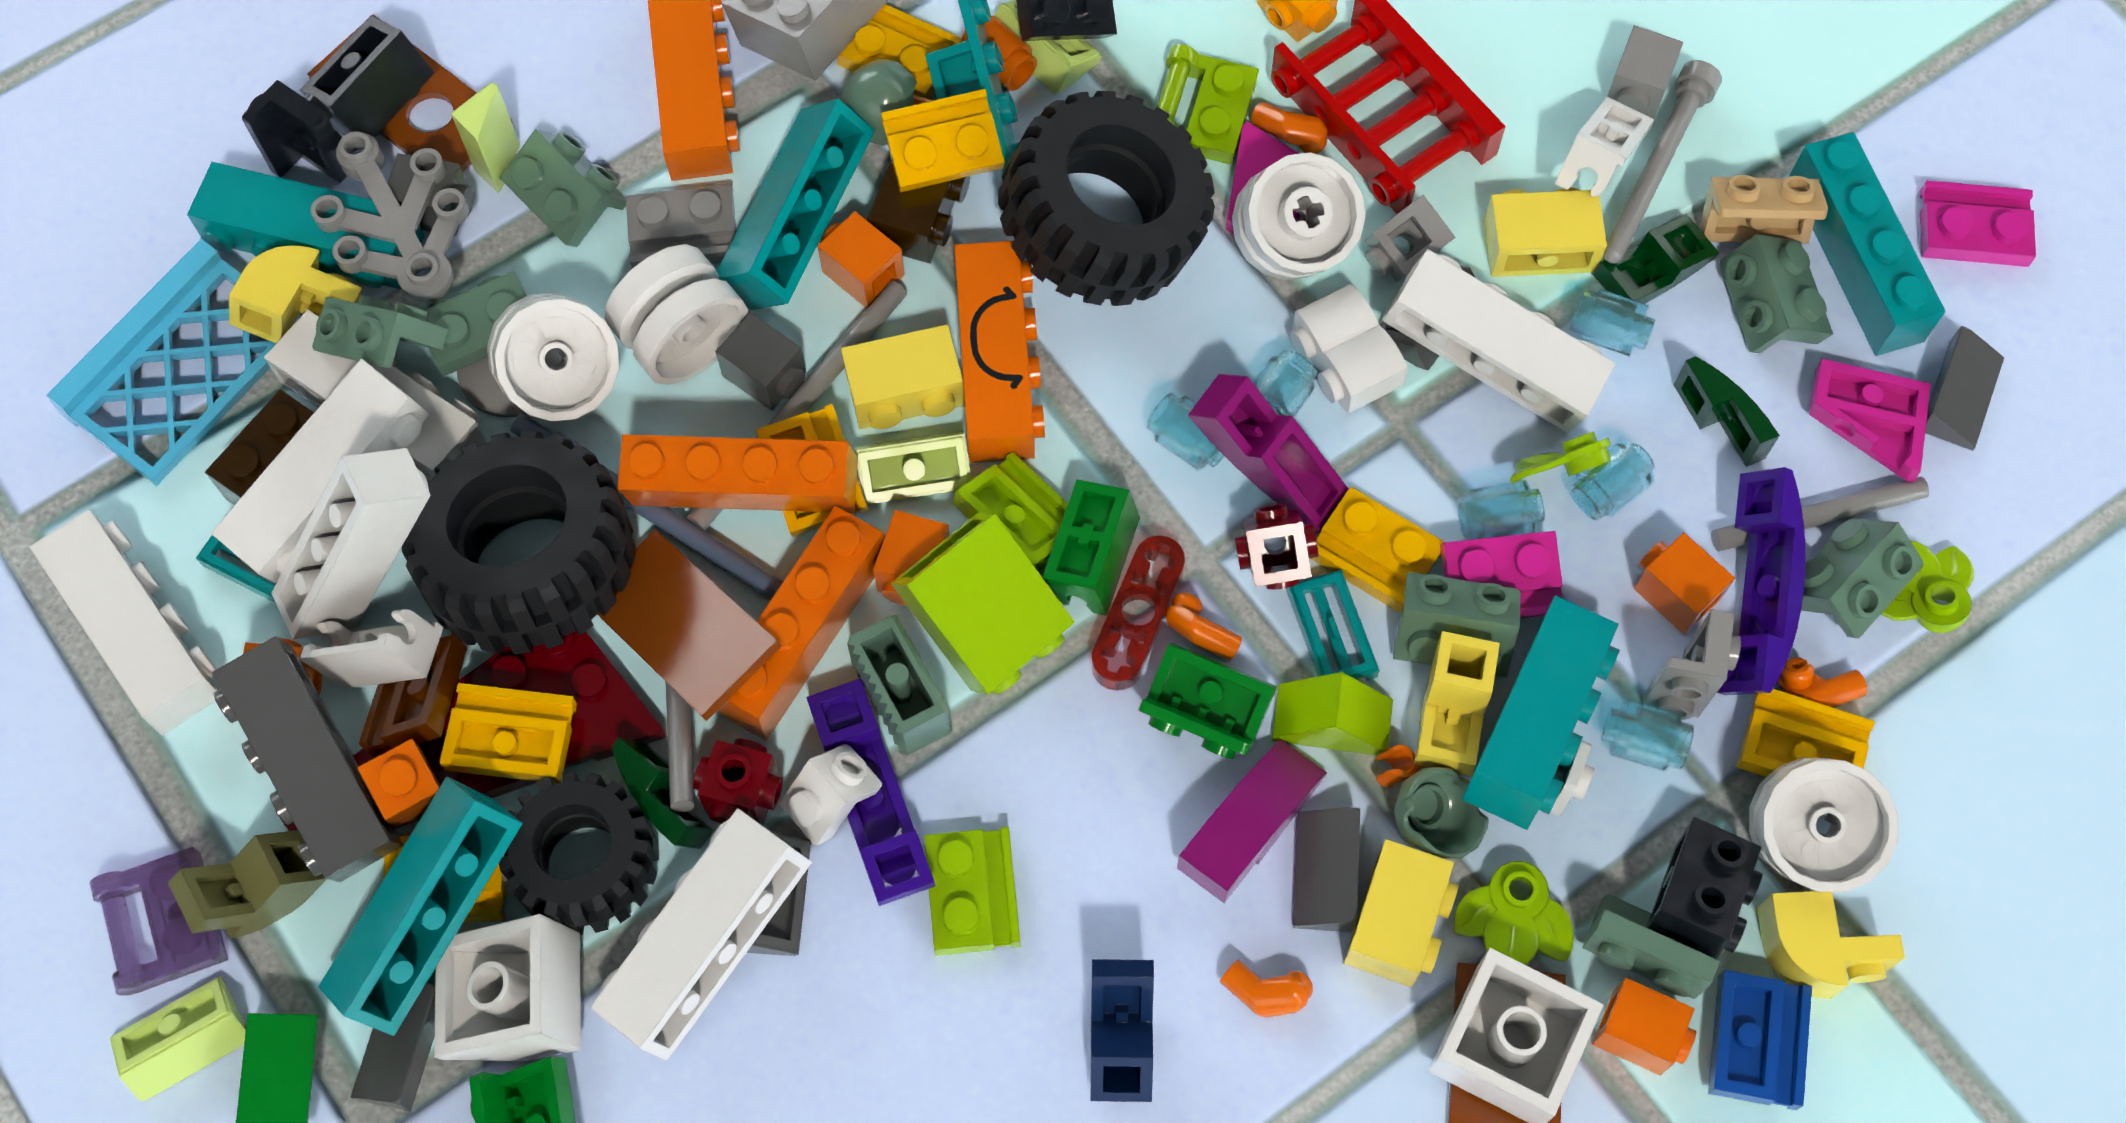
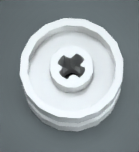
(1329, 211)
(674, 313)
(519, 351)
(1860, 831)

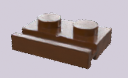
(417, 706)

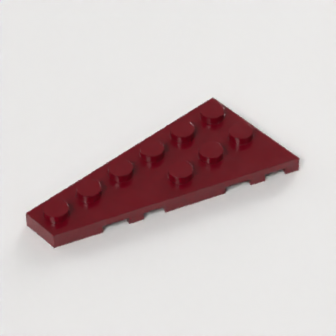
(577, 669)

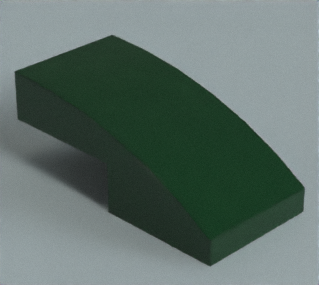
(1659, 262)
(1716, 398)
(648, 782)

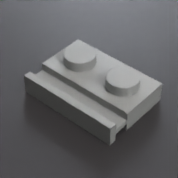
(679, 217)

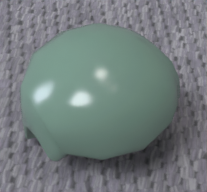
(877, 89)
(1435, 817)

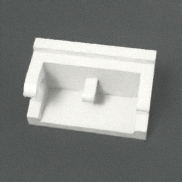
(1604, 144)
(376, 654)

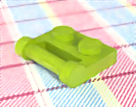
(1220, 103)

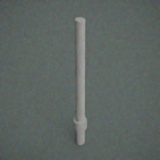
(825, 372)

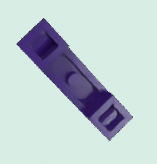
(1773, 580)
(882, 821)

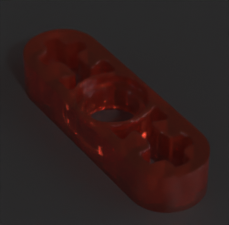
(1138, 571)

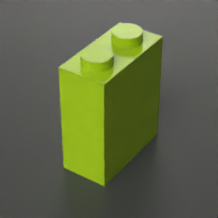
(984, 604)

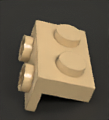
(1764, 206)

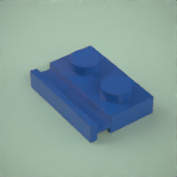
(1760, 1040)

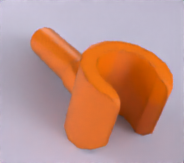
(1402, 762)

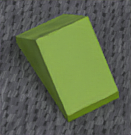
(1333, 714)

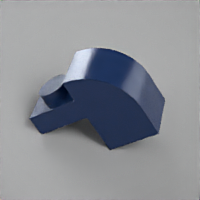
(1121, 1030)

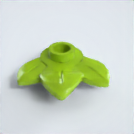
(1579, 455)
(1941, 578)
(1516, 925)

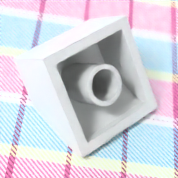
(509, 992)

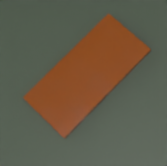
(687, 627)

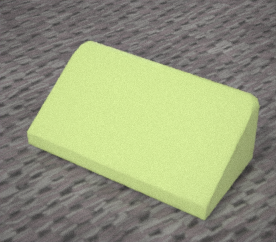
(1058, 61)
(487, 134)
(913, 467)
(178, 1039)

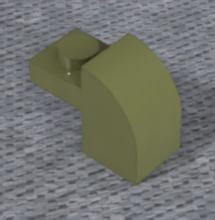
(250, 891)

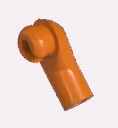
(1295, 128)
(1203, 633)
(1801, 681)
(1271, 995)

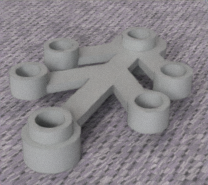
(395, 222)

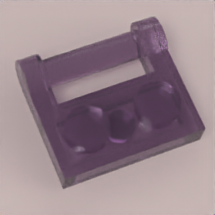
(175, 945)

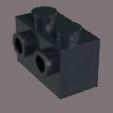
(369, 78)
(1706, 888)

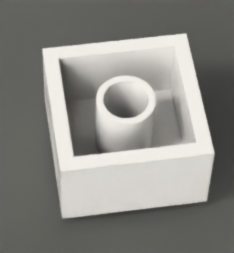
(1516, 1038)

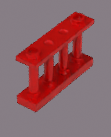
(1408, 60)

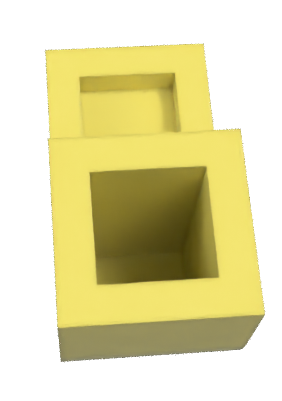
(282, 286)
(1456, 702)
(1806, 946)

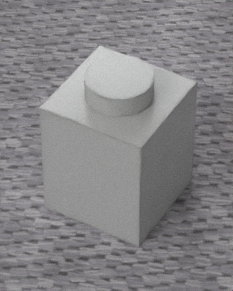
(1645, 70)

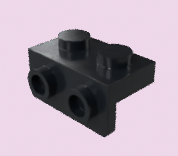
(1066, 19)
(291, 129)

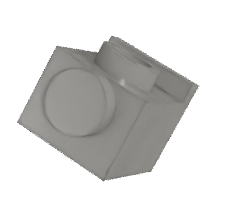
(1419, 226)

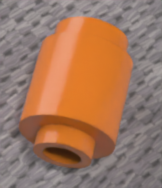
(1016, 54)

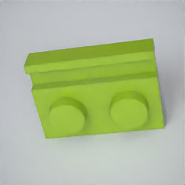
(1021, 502)
(973, 892)

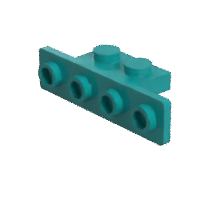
(975, 67)

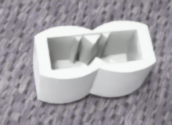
(1348, 348)

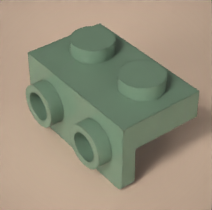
(562, 185)
(1774, 293)
(471, 320)
(373, 330)
(1860, 573)
(1457, 607)
(1625, 943)

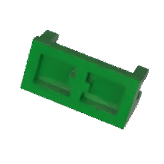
(1092, 545)
(277, 1068)

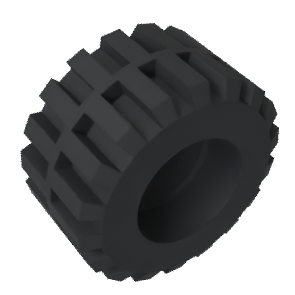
(613, 884)

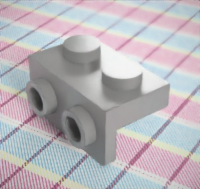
(1691, 682)

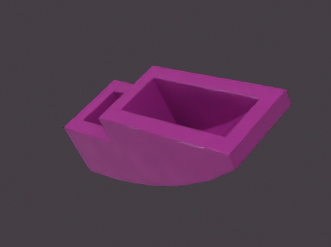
(1268, 448)
(1250, 820)

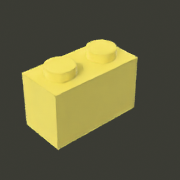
(1544, 232)
(904, 377)
(1401, 913)

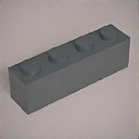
(305, 760)

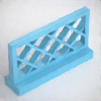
(136, 342)

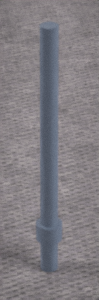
(682, 529)

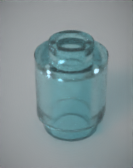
(1612, 321)
(1286, 382)
(1180, 434)
(1615, 483)
(1500, 510)
(1647, 736)

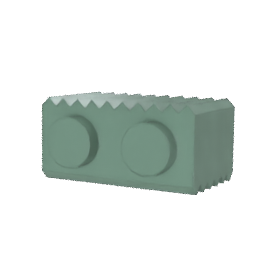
(899, 685)

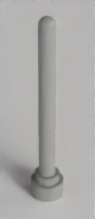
(1694, 88)

